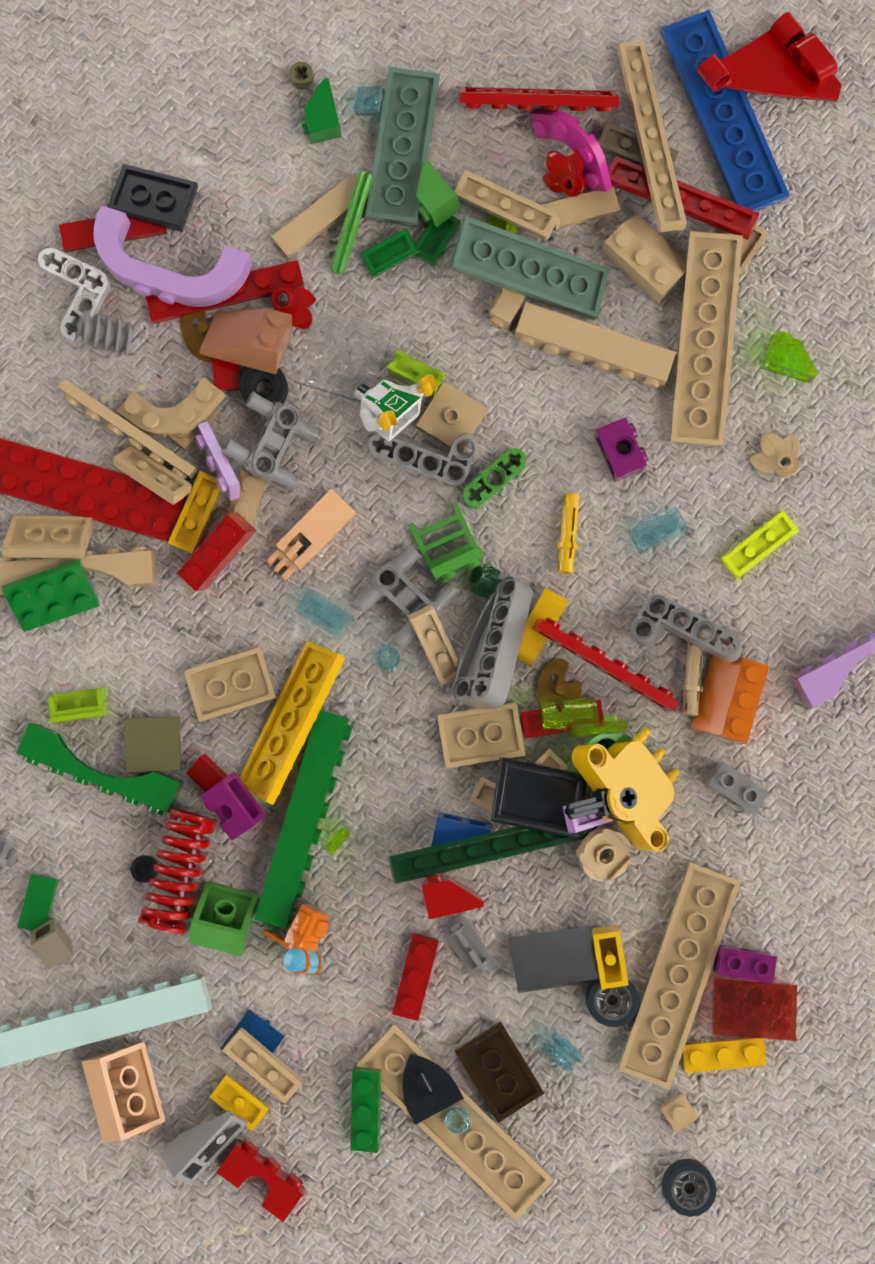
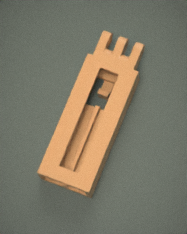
(318, 527)

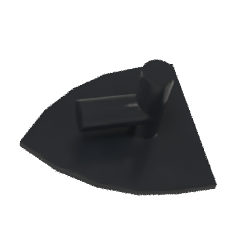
(427, 1088)

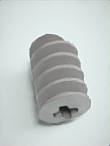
(104, 332)

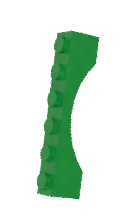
(49, 748)

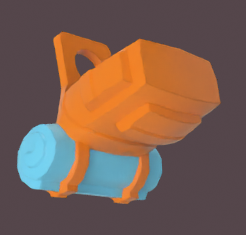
(303, 939)

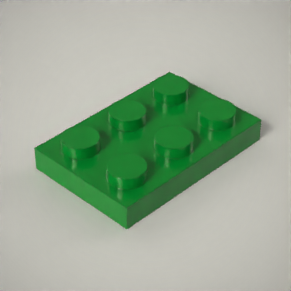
(51, 595)

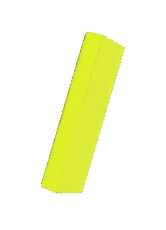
(759, 545)

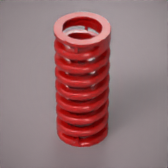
(171, 920)

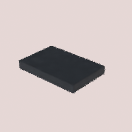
(153, 197)
(554, 959)

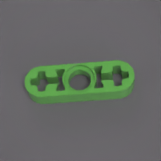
(504, 460)

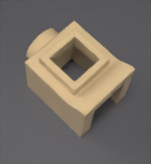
(505, 309)

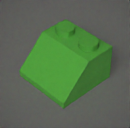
(223, 918)

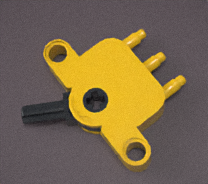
(626, 789)

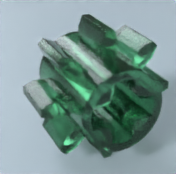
(484, 580)

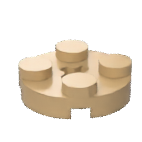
(597, 841)

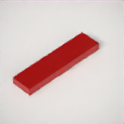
(80, 234)

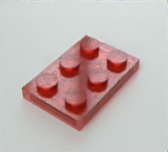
(754, 1009)

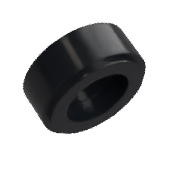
(142, 868)

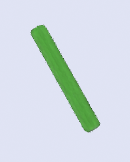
(351, 223)

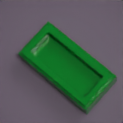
(436, 239)
(390, 252)
(38, 902)

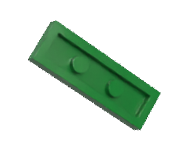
(365, 1109)

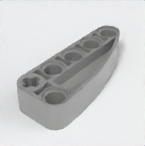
(493, 647)

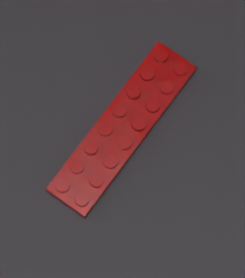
(85, 491)

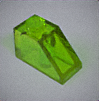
(788, 358)

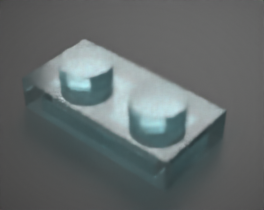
(658, 530)
(324, 613)

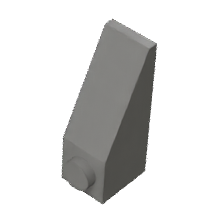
(198, 1147)

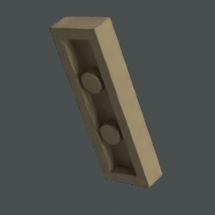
(624, 144)

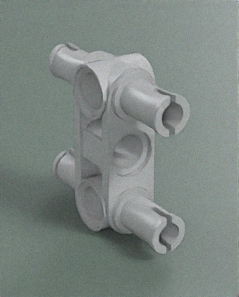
(272, 441)
(404, 594)

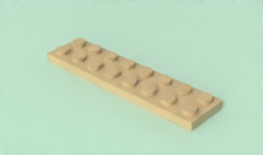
(706, 339)
(679, 975)
(483, 1150)

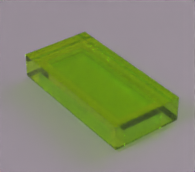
(338, 840)

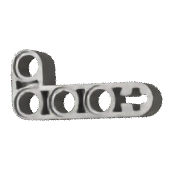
(420, 451)
(689, 632)

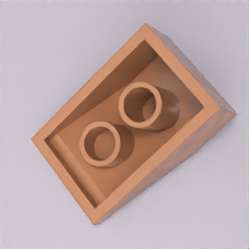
(249, 338)

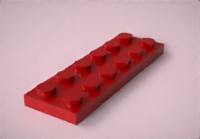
(549, 98)

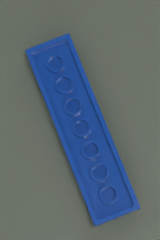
(725, 116)

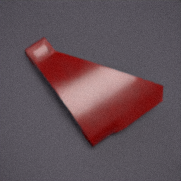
(777, 64)

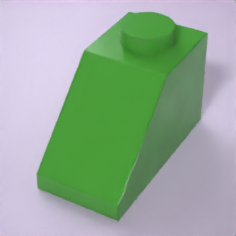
(435, 196)

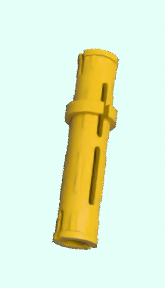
(567, 544)

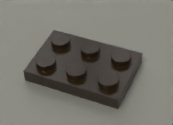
(499, 1071)

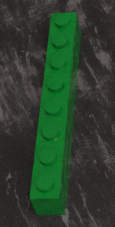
(302, 820)

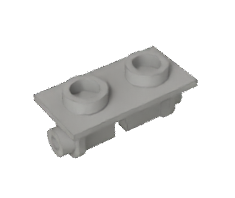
(468, 947)

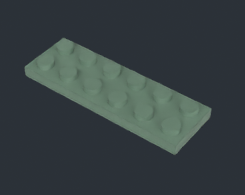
(402, 145)
(529, 268)

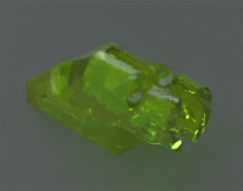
(581, 717)

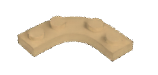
(172, 420)

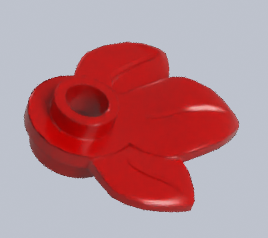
(564, 171)
(297, 304)

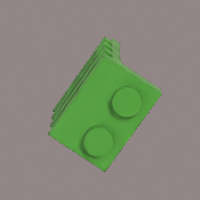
(446, 566)

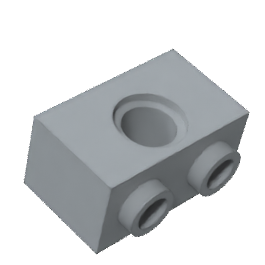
(736, 788)

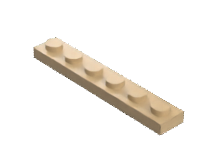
(119, 425)

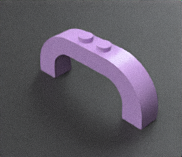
(170, 287)

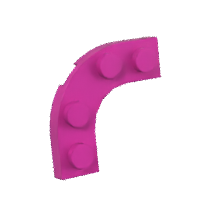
(566, 128)

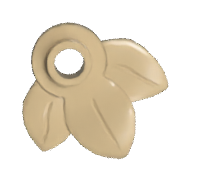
(775, 451)

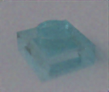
(369, 100)

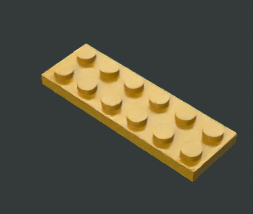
(290, 721)

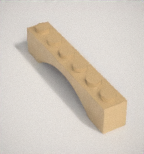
(131, 568)

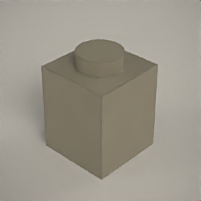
(51, 943)

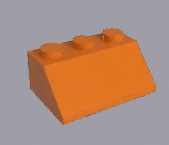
(730, 698)

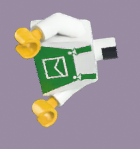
(392, 406)

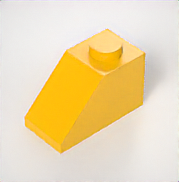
(610, 957)

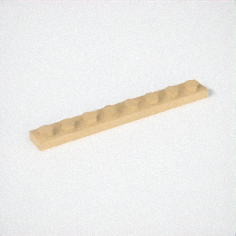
(651, 136)

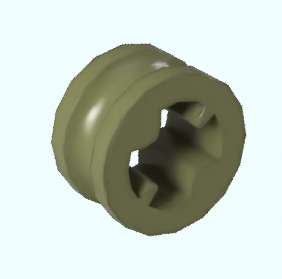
(301, 66)

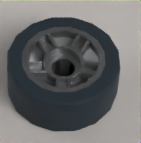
(610, 1014)
(693, 1201)

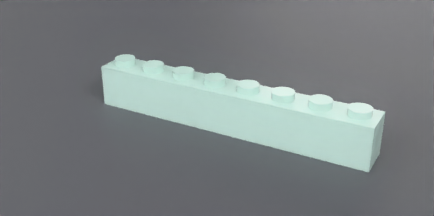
(103, 1021)

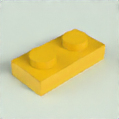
(239, 1100)

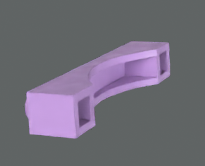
(825, 681)

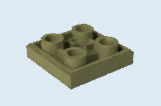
(153, 744)

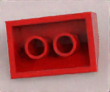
(448, 896)

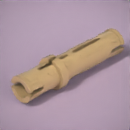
(692, 681)

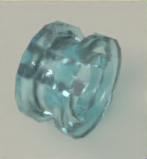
(396, 660)
(452, 1114)

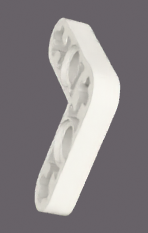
(85, 292)

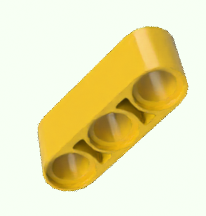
(549, 605)

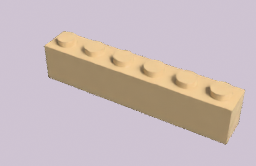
(594, 345)

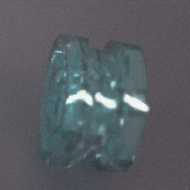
(562, 1052)

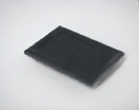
(534, 796)

